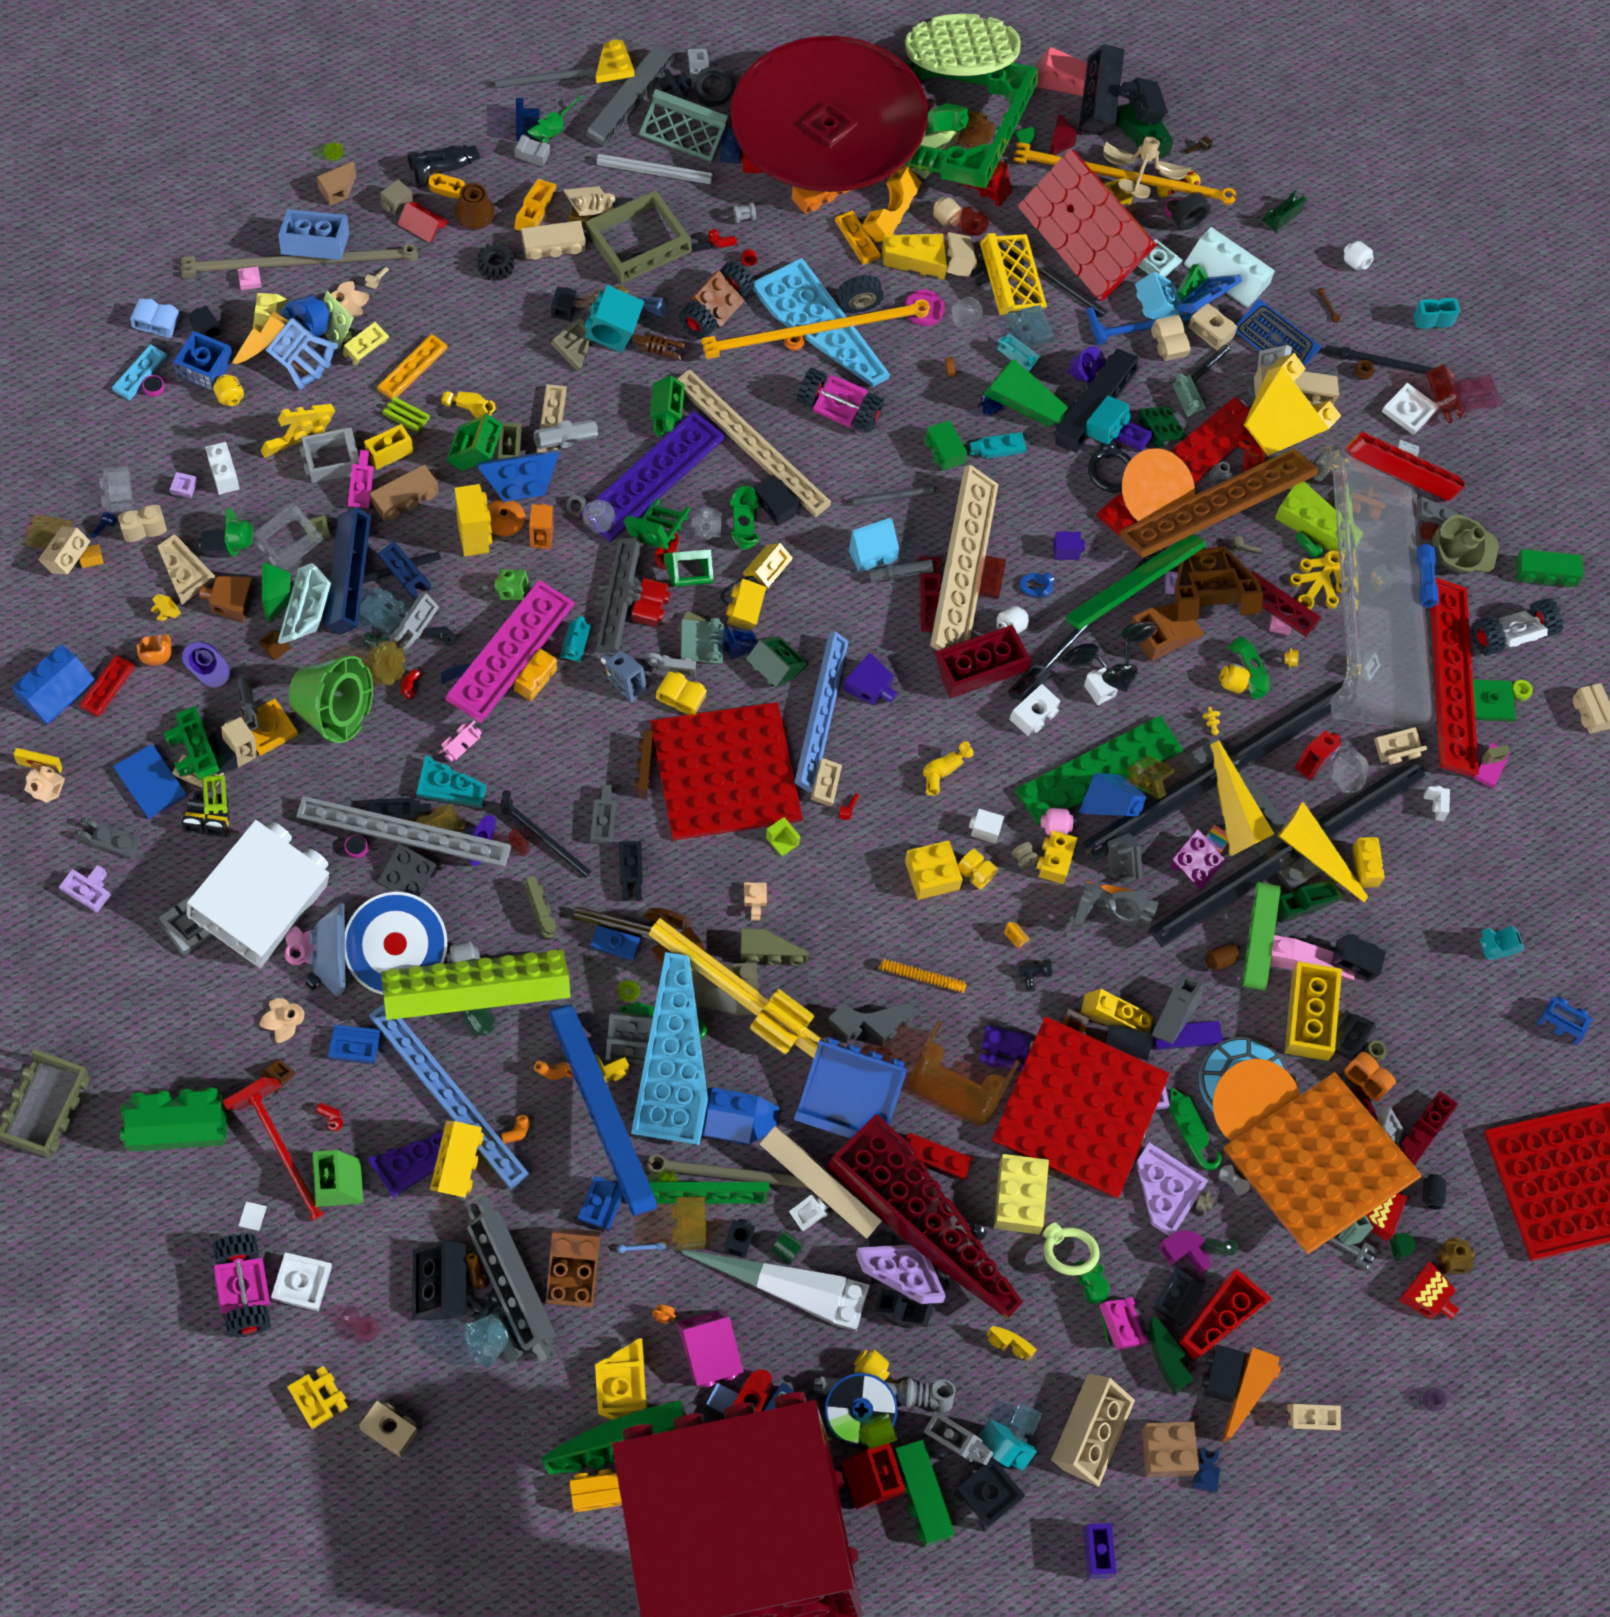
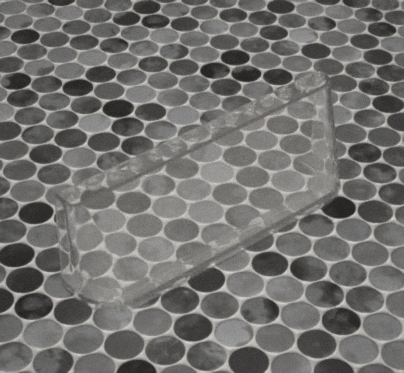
(1380, 584)

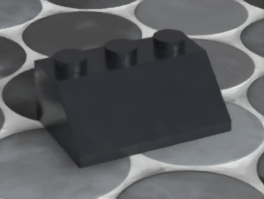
(439, 1281)

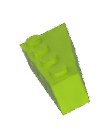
(1311, 514)

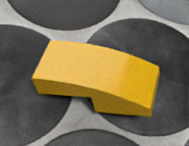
(1003, 1338)

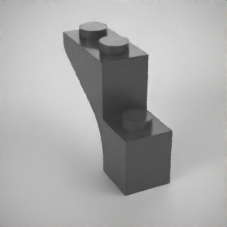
(879, 1025)

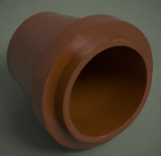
(474, 207)

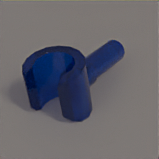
(106, 519)

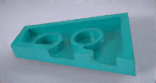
(446, 785)

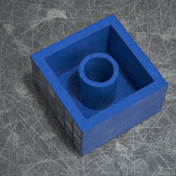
(202, 360)

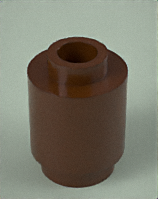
(1222, 957)

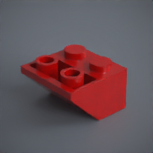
(873, 1476)

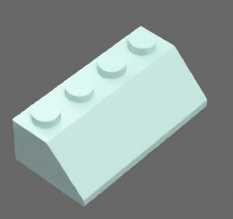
(1223, 257)

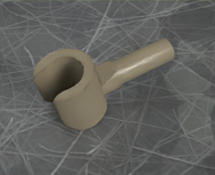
(1238, 545)

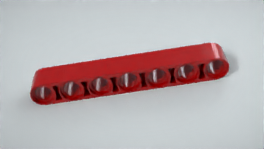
(1405, 466)

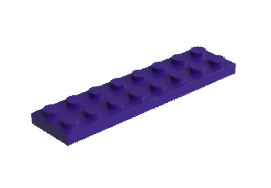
(659, 470)

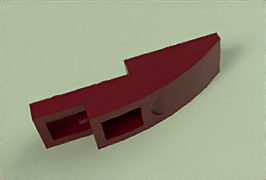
(1427, 1126)

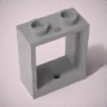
(324, 441)

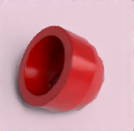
(752, 257)

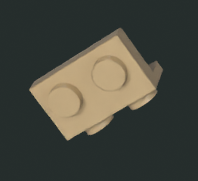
(1399, 745)

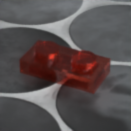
(992, 577)

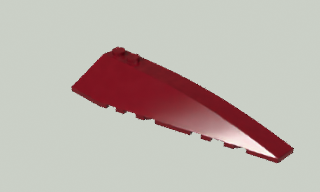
(900, 1191)

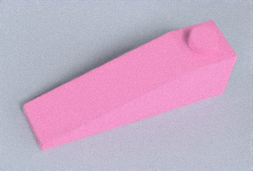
(1289, 951)

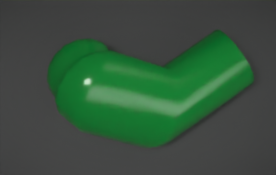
(1307, 544)

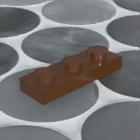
(643, 764)

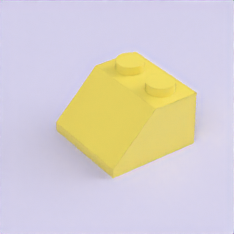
(266, 305)

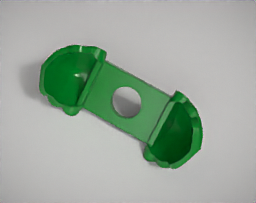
(744, 503)
(1260, 680)

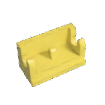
(365, 343)

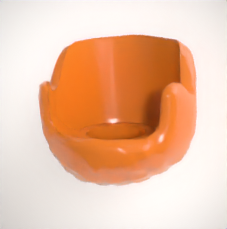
(155, 649)

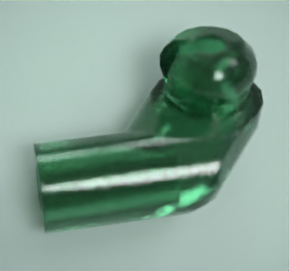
(369, 640)
(1229, 1248)

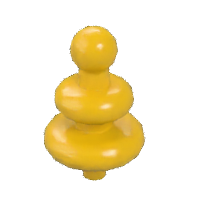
(1211, 715)

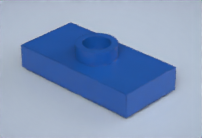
(615, 943)

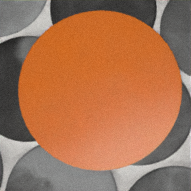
(1155, 482)
(1251, 1094)

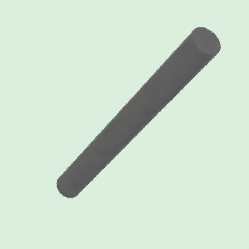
(893, 495)

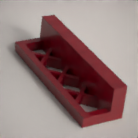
(1288, 604)

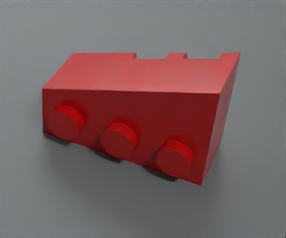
(998, 186)

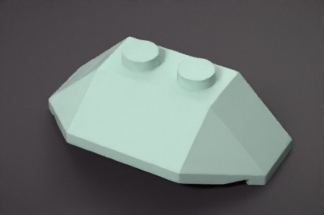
(305, 604)

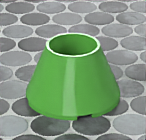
(333, 696)

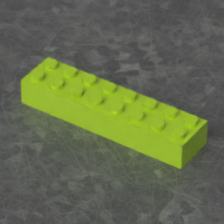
(475, 984)

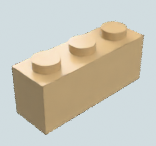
(553, 240)

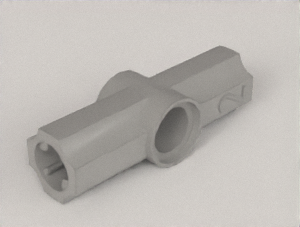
(565, 434)

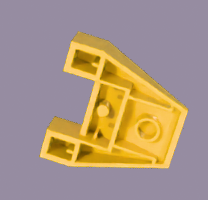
(1283, 413)

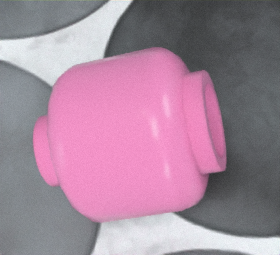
(1057, 820)

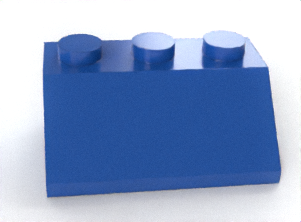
(53, 684)

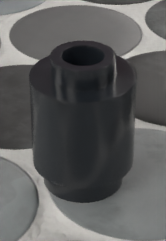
(1434, 1192)

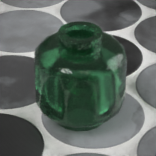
(479, 1021)

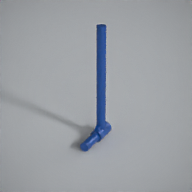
(1101, 333)

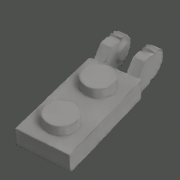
(415, 620)

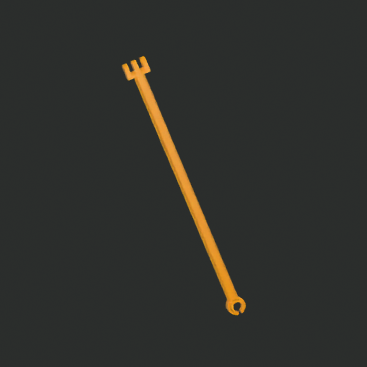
(1027, 154)
(713, 347)

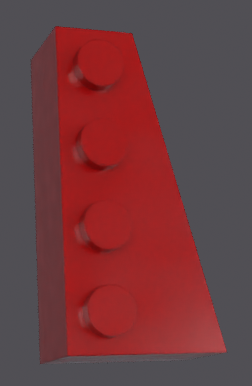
(1224, 1311)

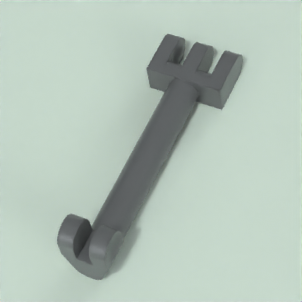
(1361, 1254)

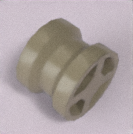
(1025, 855)

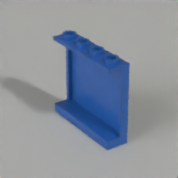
(849, 1088)

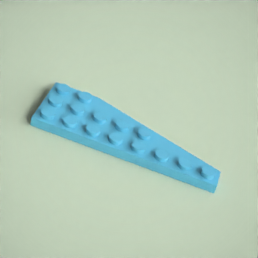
(800, 299)
(673, 1077)

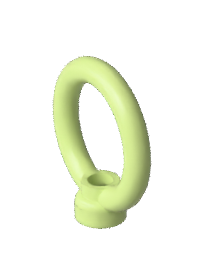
(1055, 1234)

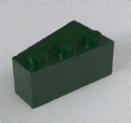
(1128, 122)

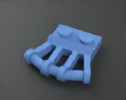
(291, 342)

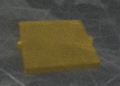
(44, 530)

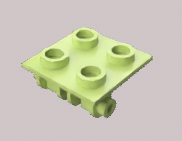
(339, 321)

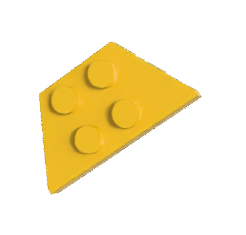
(621, 1382)

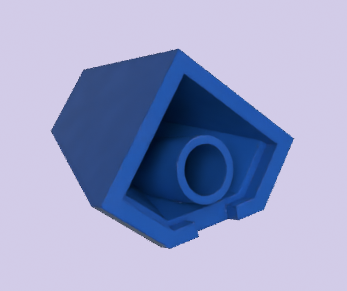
(1112, 796)

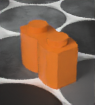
(1372, 1078)

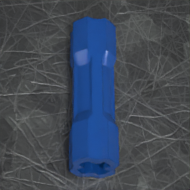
(1428, 590)

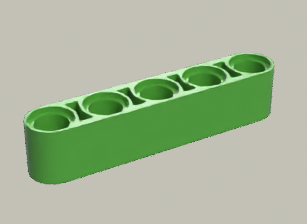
(1261, 936)

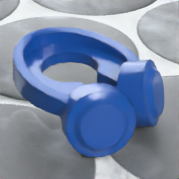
(1045, 579)

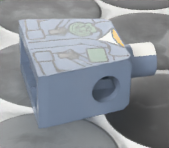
(625, 674)

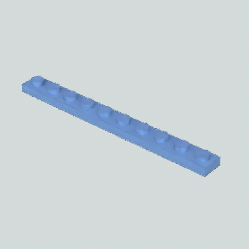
(449, 1095)

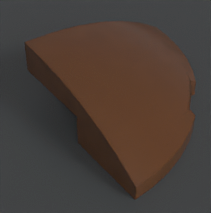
(673, 917)

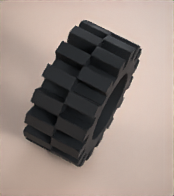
(495, 271)

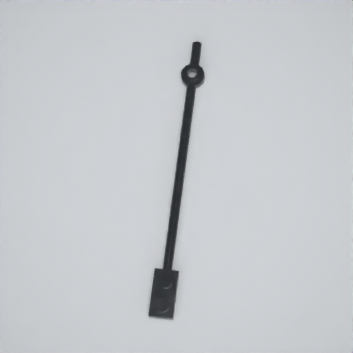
(1038, 674)

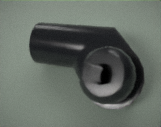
(443, 634)

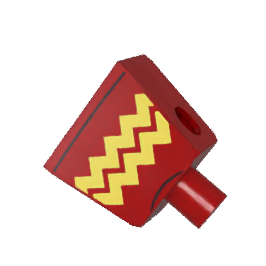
(1386, 1216)
(1430, 1294)

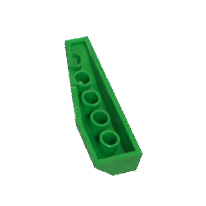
(595, 1445)

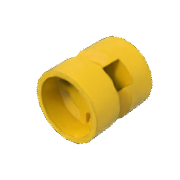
(977, 869)

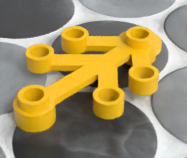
(1321, 579)

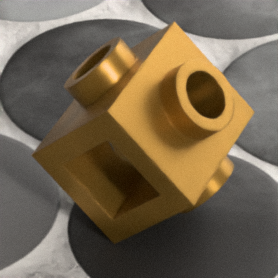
(1456, 1256)

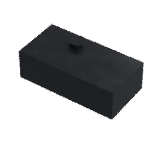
(1101, 89)

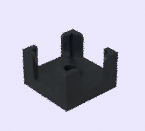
(989, 1493)

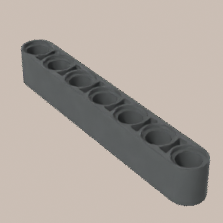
(630, 95)

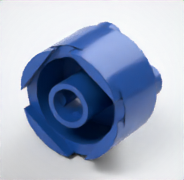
(309, 313)

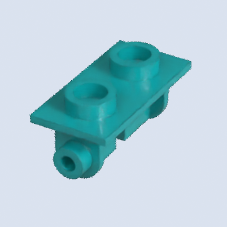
(1014, 348)
(575, 639)

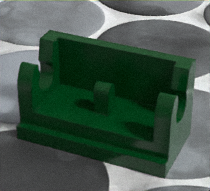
(1284, 212)

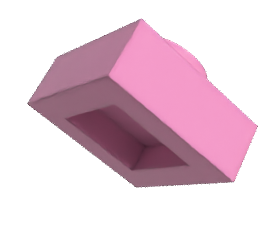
(249, 278)
(1278, 626)

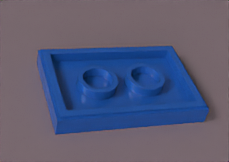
(150, 781)

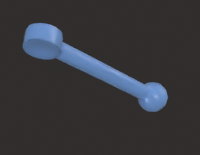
(622, 1248)

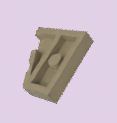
(573, 344)

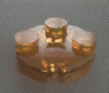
(983, 125)

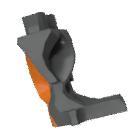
(1116, 901)

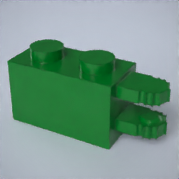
(666, 404)

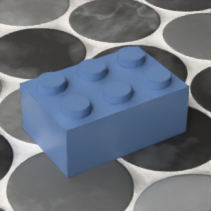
(313, 234)

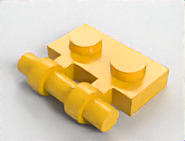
(311, 1402)

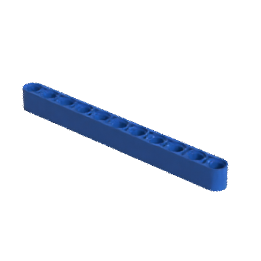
(602, 1110)

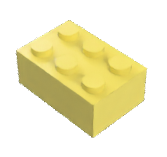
(1021, 1194)

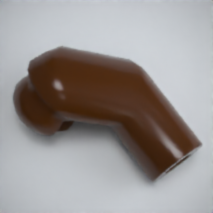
(477, 1278)

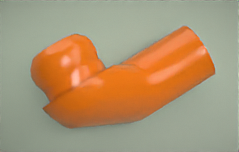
(519, 1130)

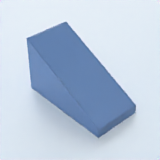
(654, 305)

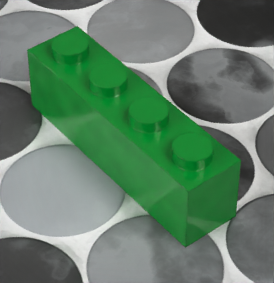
(923, 1494)

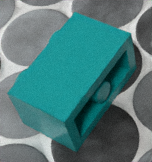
(1108, 420)

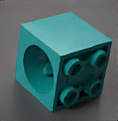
(613, 318)

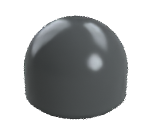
(575, 497)

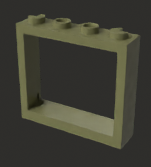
(649, 259)

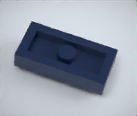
(729, 147)

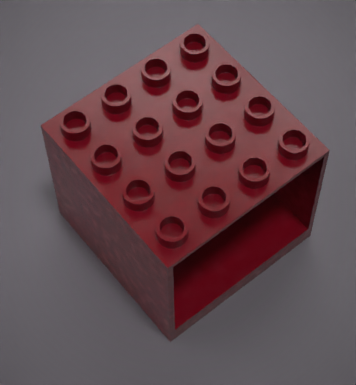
(737, 1515)

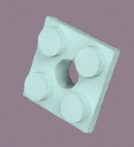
(1164, 267)

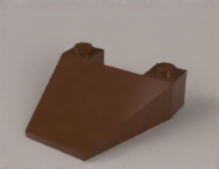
(1215, 578)

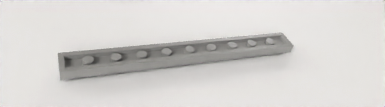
(404, 831)

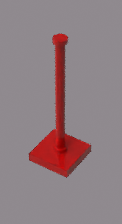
(253, 1096)

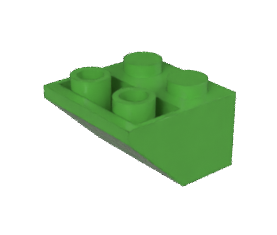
(336, 1178)

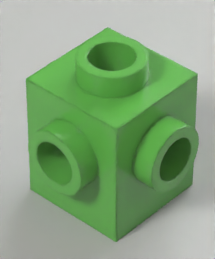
(512, 584)

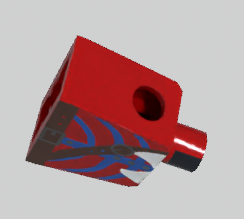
(1325, 748)

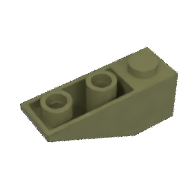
(764, 946)

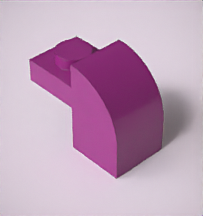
(1186, 1244)

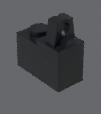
(1146, 99)

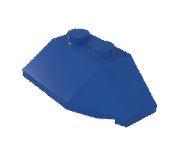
(738, 1116)

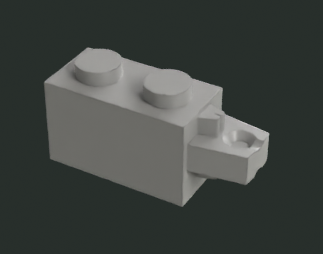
(958, 1439)

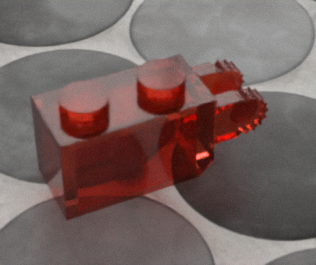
(1445, 392)

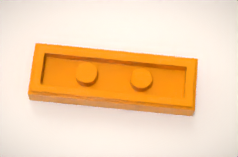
(857, 237)

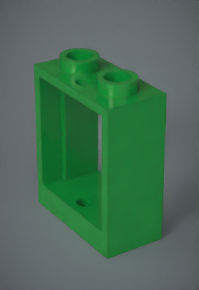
(472, 444)

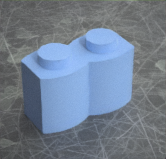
(155, 317)

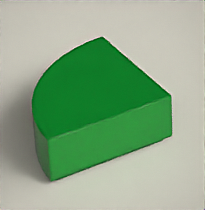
(1025, 135)

